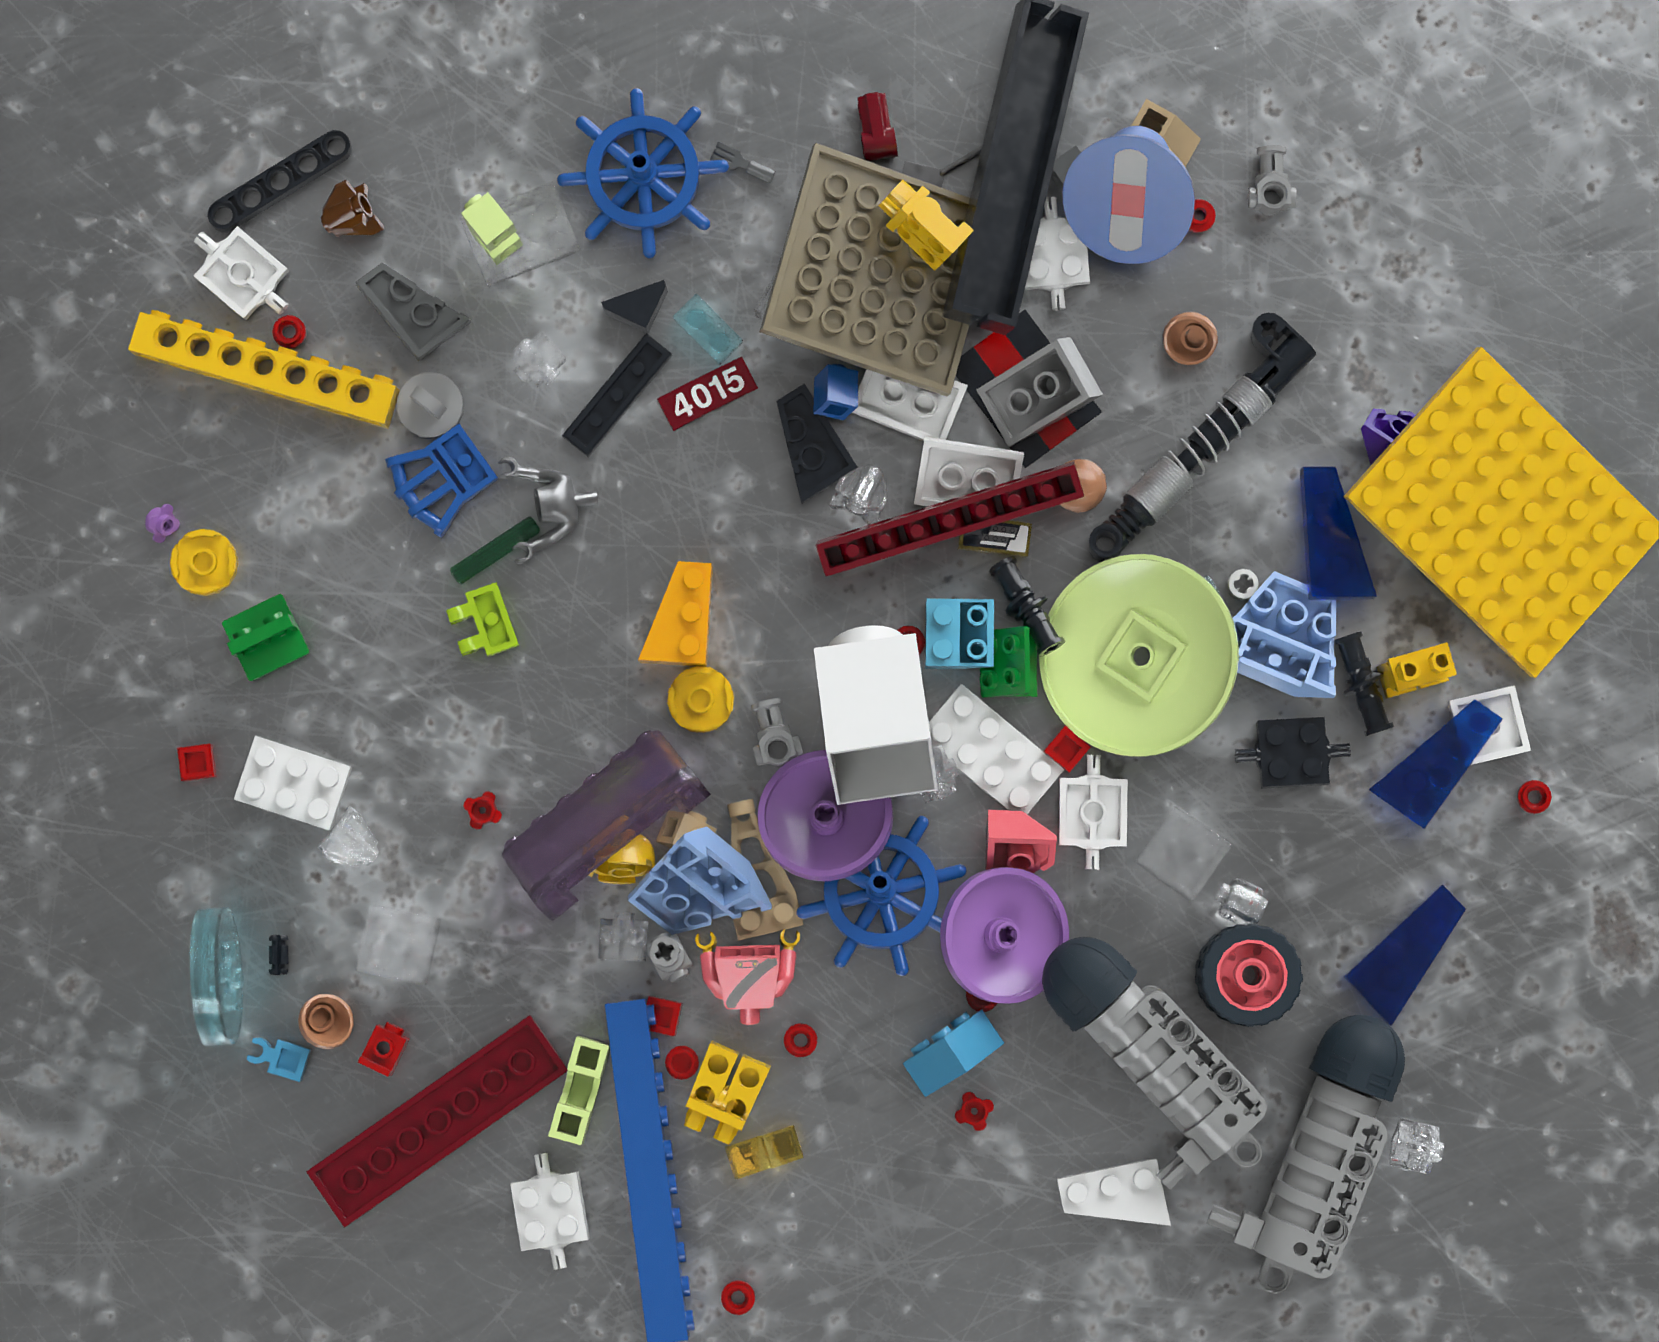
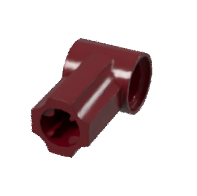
(877, 135)

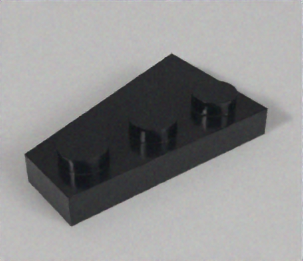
(812, 444)

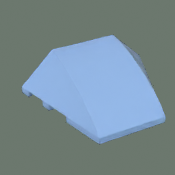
(1288, 639)
(698, 883)

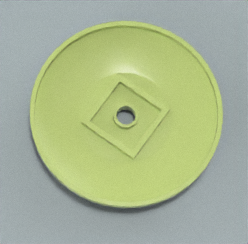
(1105, 620)

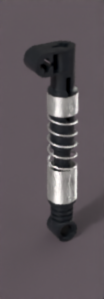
(1246, 400)

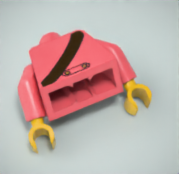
(748, 975)

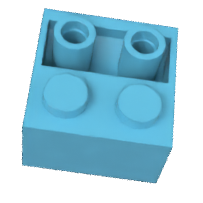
(959, 633)

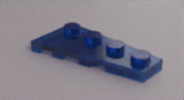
(1332, 547)
(1433, 770)
(1403, 956)

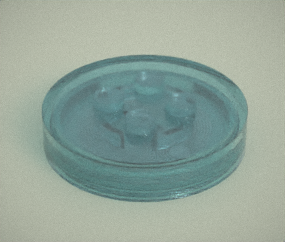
(216, 976)

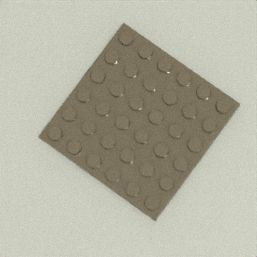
(858, 286)

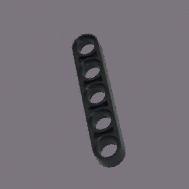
(263, 185)

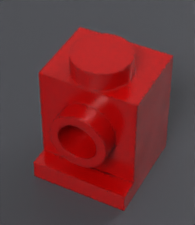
(387, 1062)

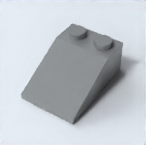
(1039, 391)

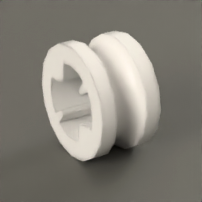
(1249, 592)

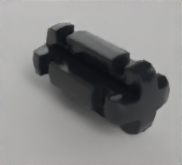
(278, 955)

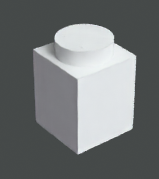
(875, 715)

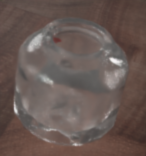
(1241, 902)

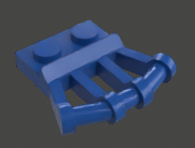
(459, 464)

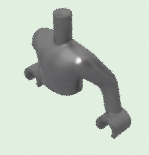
(552, 503)

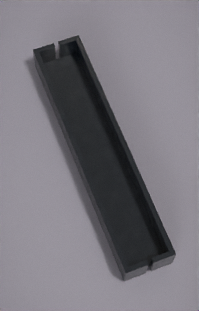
(1016, 165)

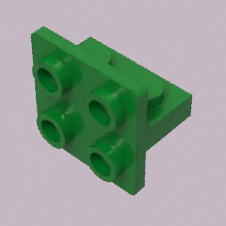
(265, 637)
(1014, 665)

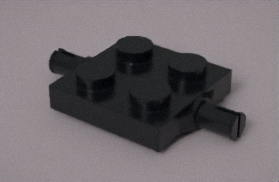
(1292, 752)

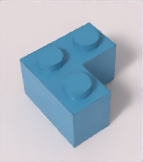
(952, 1051)

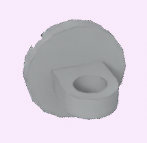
(429, 405)

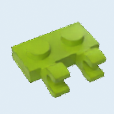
(491, 621)

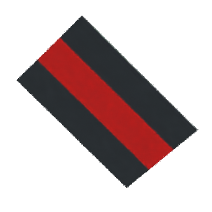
(1002, 352)

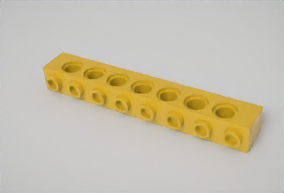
(148, 344)

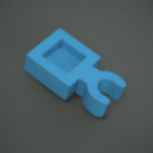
(285, 1059)

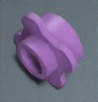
(161, 522)

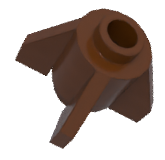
(349, 211)

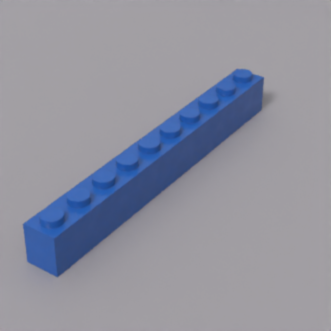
(647, 1171)

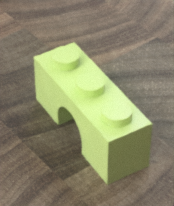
(491, 227)
(580, 1090)

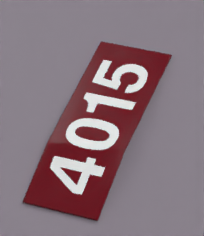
(707, 393)

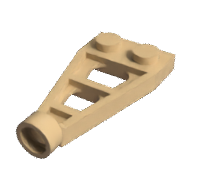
(785, 901)

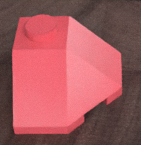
(1018, 842)

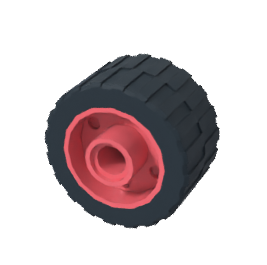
(1275, 980)

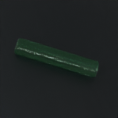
(494, 550)

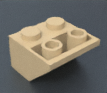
(1174, 131)

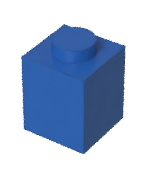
(835, 391)

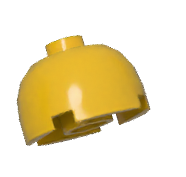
(628, 863)

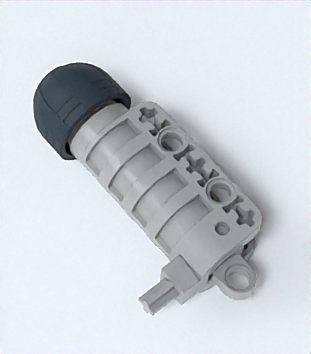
(1094, 990)
(1361, 1060)

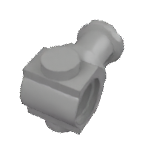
(1271, 179)
(773, 733)
(669, 957)

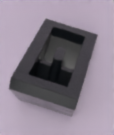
(638, 306)

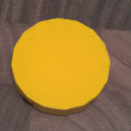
(204, 562)
(700, 699)

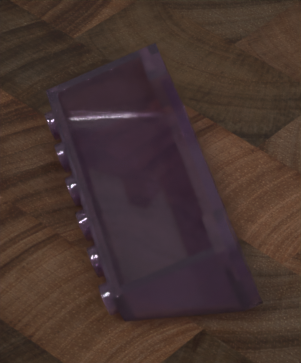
(600, 820)

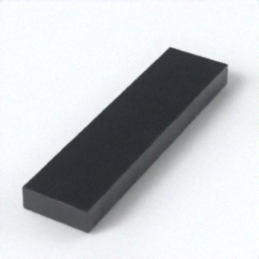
(617, 395)

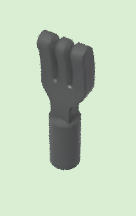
(736, 161)

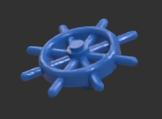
(642, 173)
(881, 893)

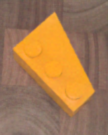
(683, 619)

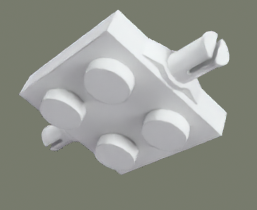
(1058, 257)
(241, 273)
(1093, 812)
(550, 1211)

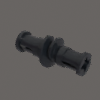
(1026, 606)
(1363, 683)

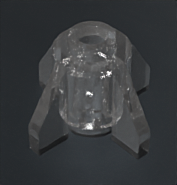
(862, 493)
(350, 841)

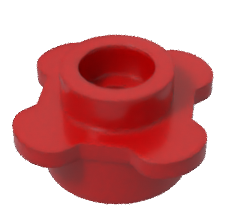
(473, 807)
(978, 1120)

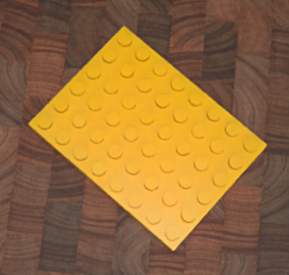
(1505, 512)

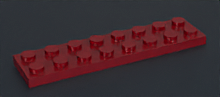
(437, 1121)

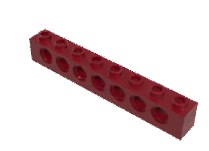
(950, 518)

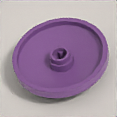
(813, 833)
(1002, 933)

